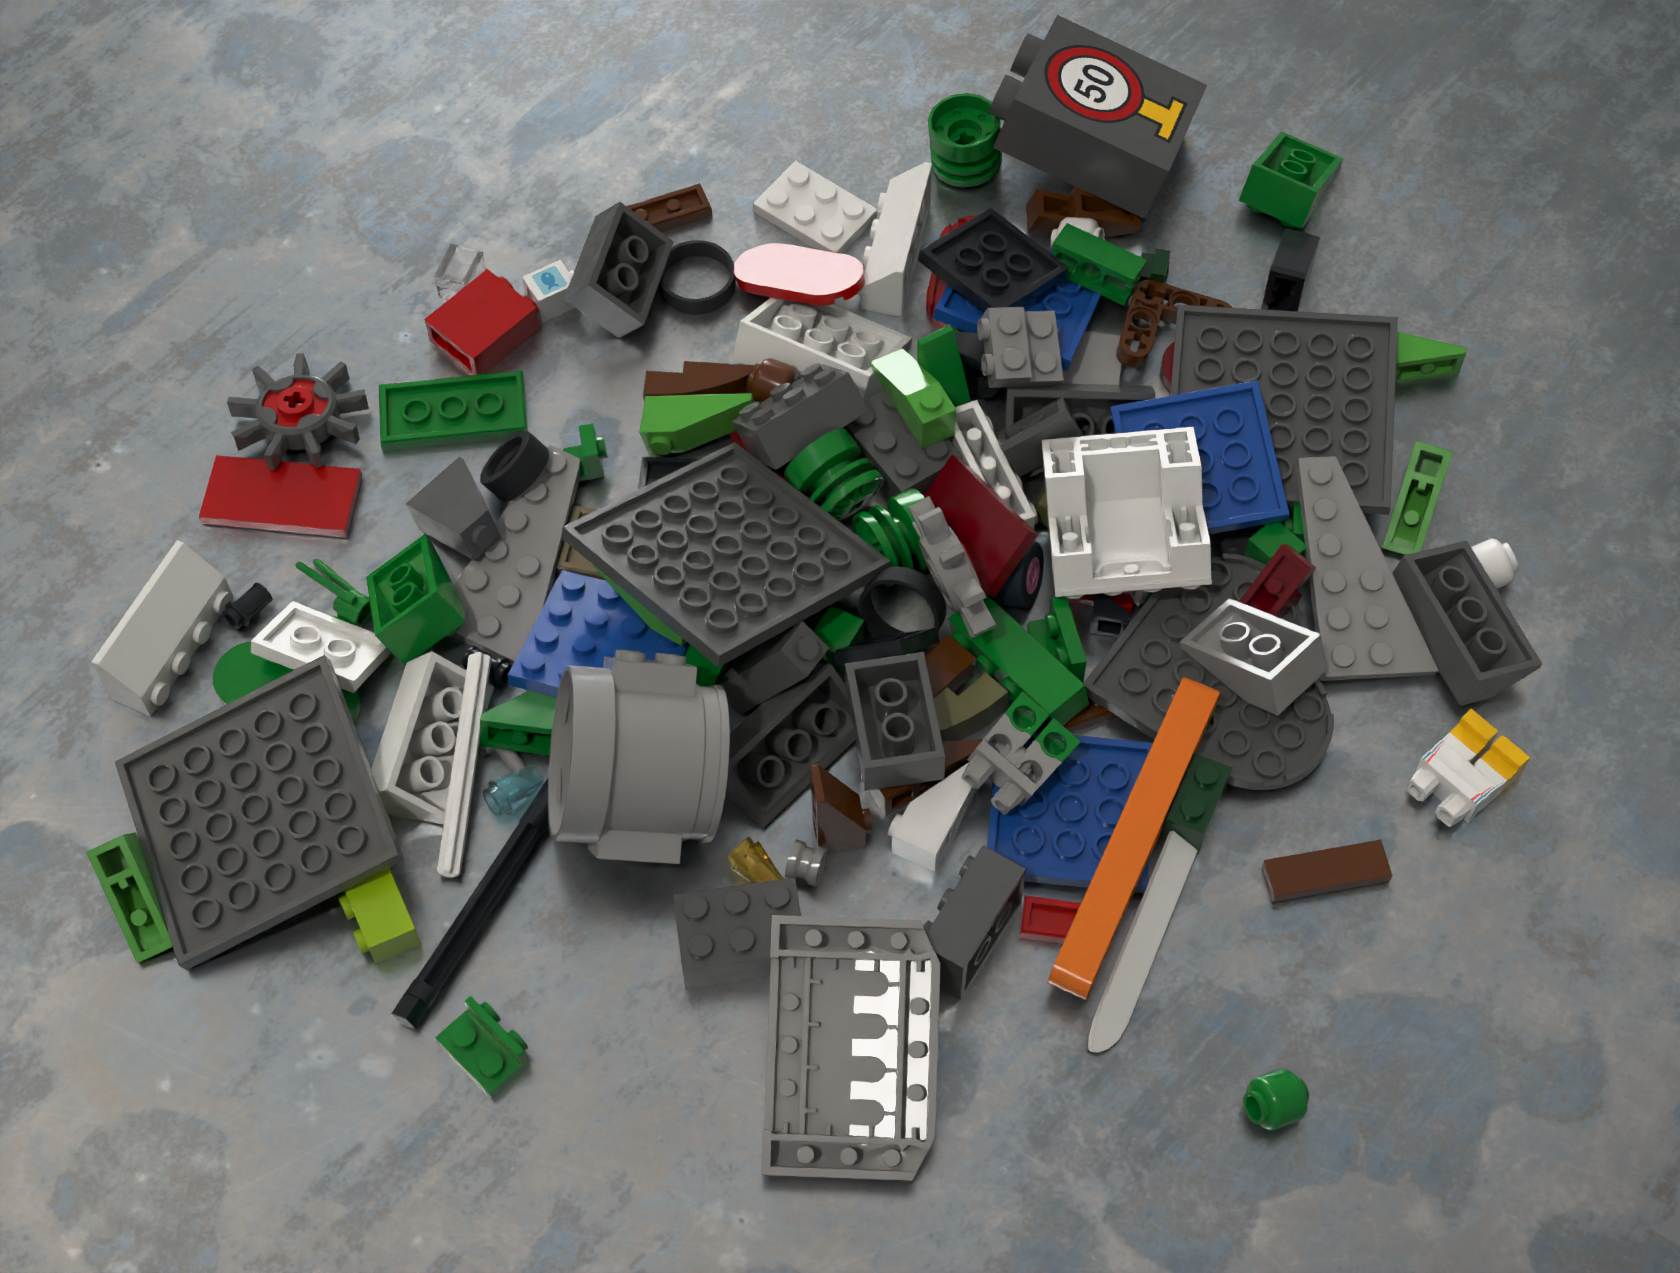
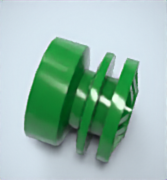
(964, 140)
(833, 475)
(892, 531)

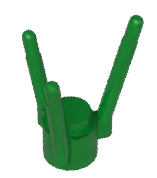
(349, 603)

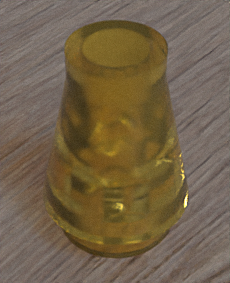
(753, 862)

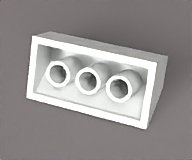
(896, 241)
(162, 630)
(420, 739)

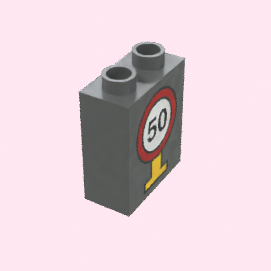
(1095, 114)

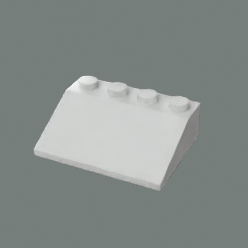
(814, 335)

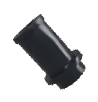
(246, 606)
(499, 667)

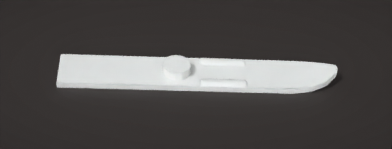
(1141, 943)

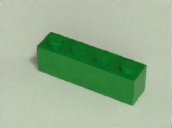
(1022, 665)

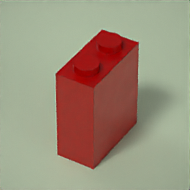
(483, 323)

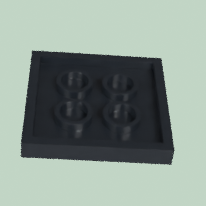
(993, 262)

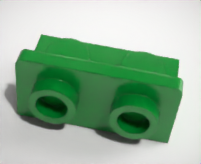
(1060, 636)
(484, 1048)

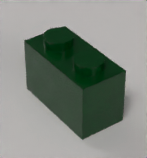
(1197, 800)

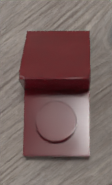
(1279, 582)

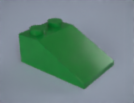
(1289, 180)
(414, 601)

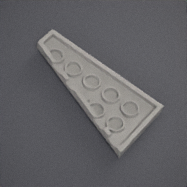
(517, 572)
(1353, 592)

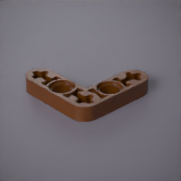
(1152, 312)

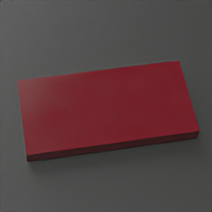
(982, 522)

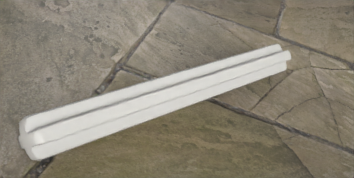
(464, 766)

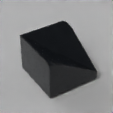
(1108, 617)

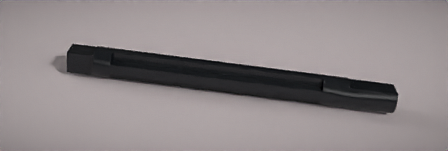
(471, 918)

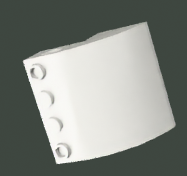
(1126, 512)

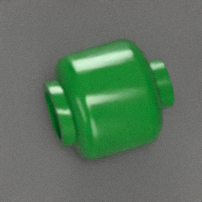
(1276, 1099)

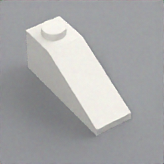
(932, 821)

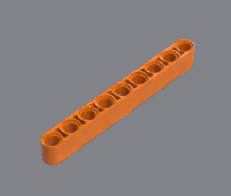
(1133, 839)

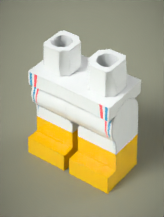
(1467, 769)

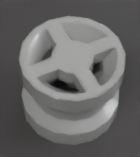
(806, 862)

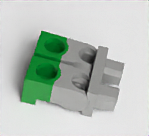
(1012, 766)

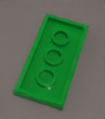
(452, 410)

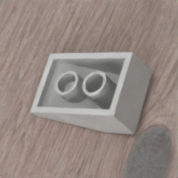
(1257, 654)

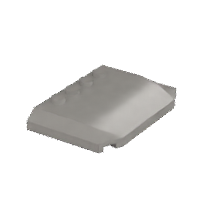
(850, 1048)

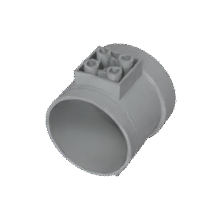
(637, 758)

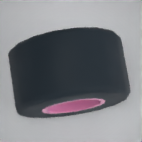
(1025, 580)

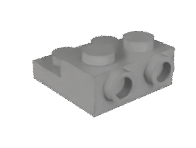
(1020, 347)

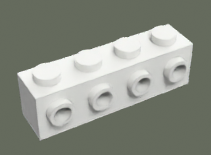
(981, 451)

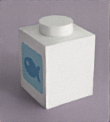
(548, 288)

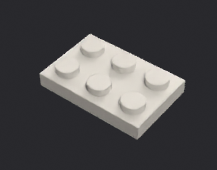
(815, 209)
(306, 634)

